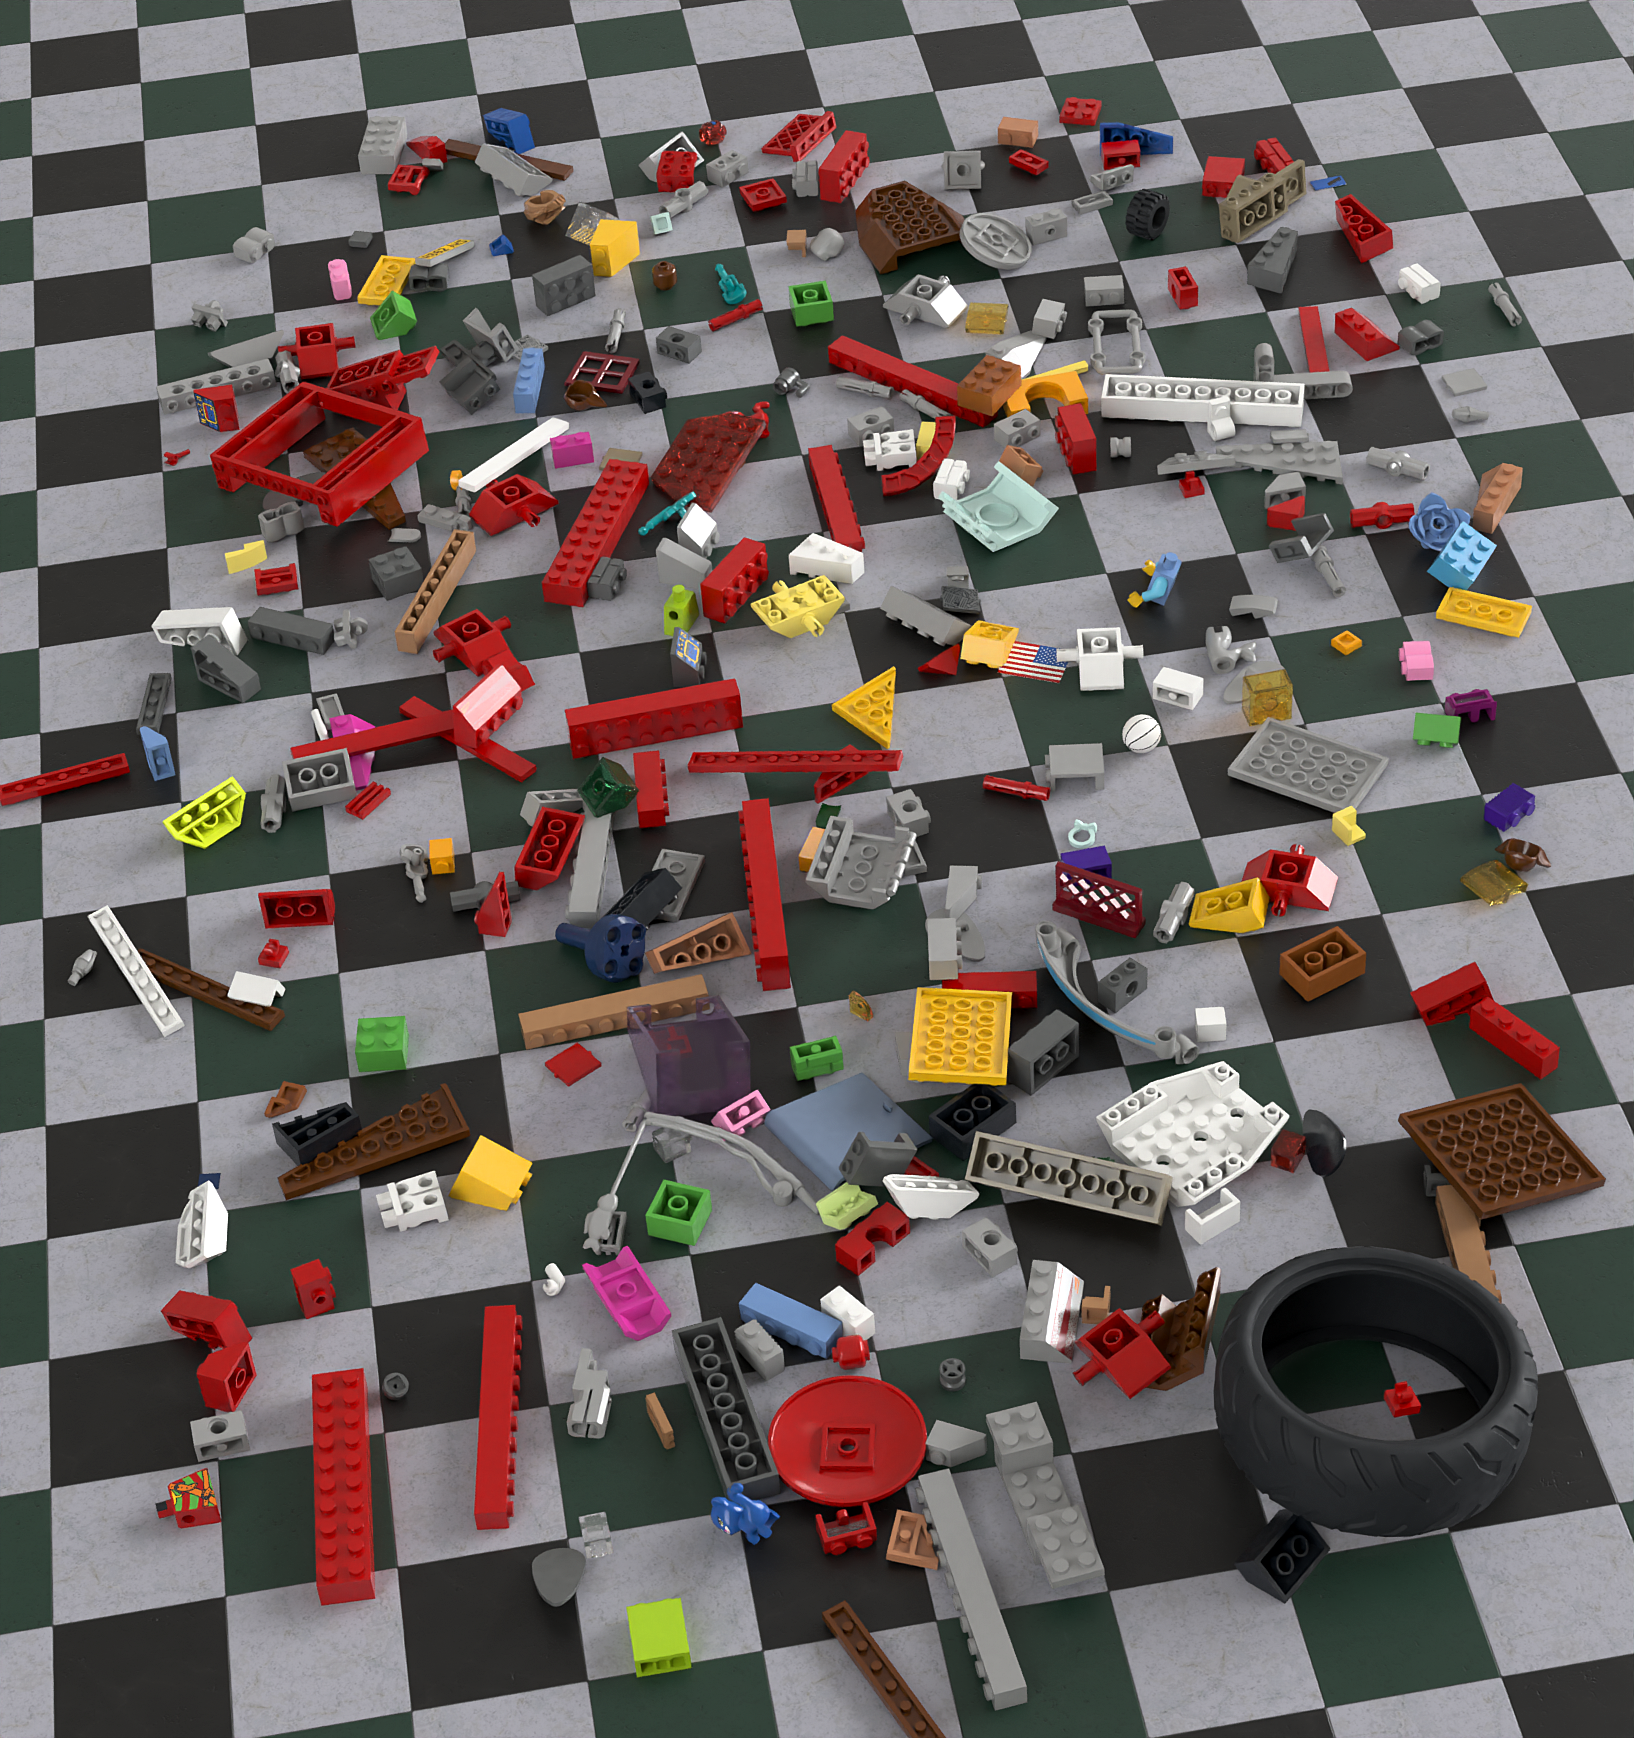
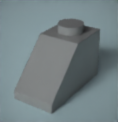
(1284, 488)
(954, 1444)

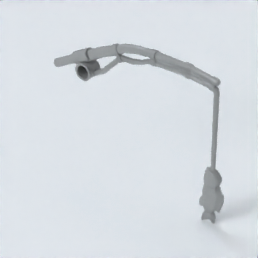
(788, 1185)

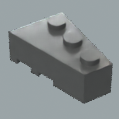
(224, 670)

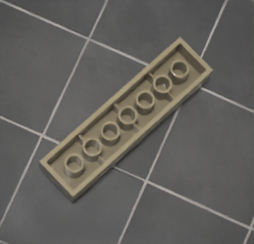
(1069, 1178)

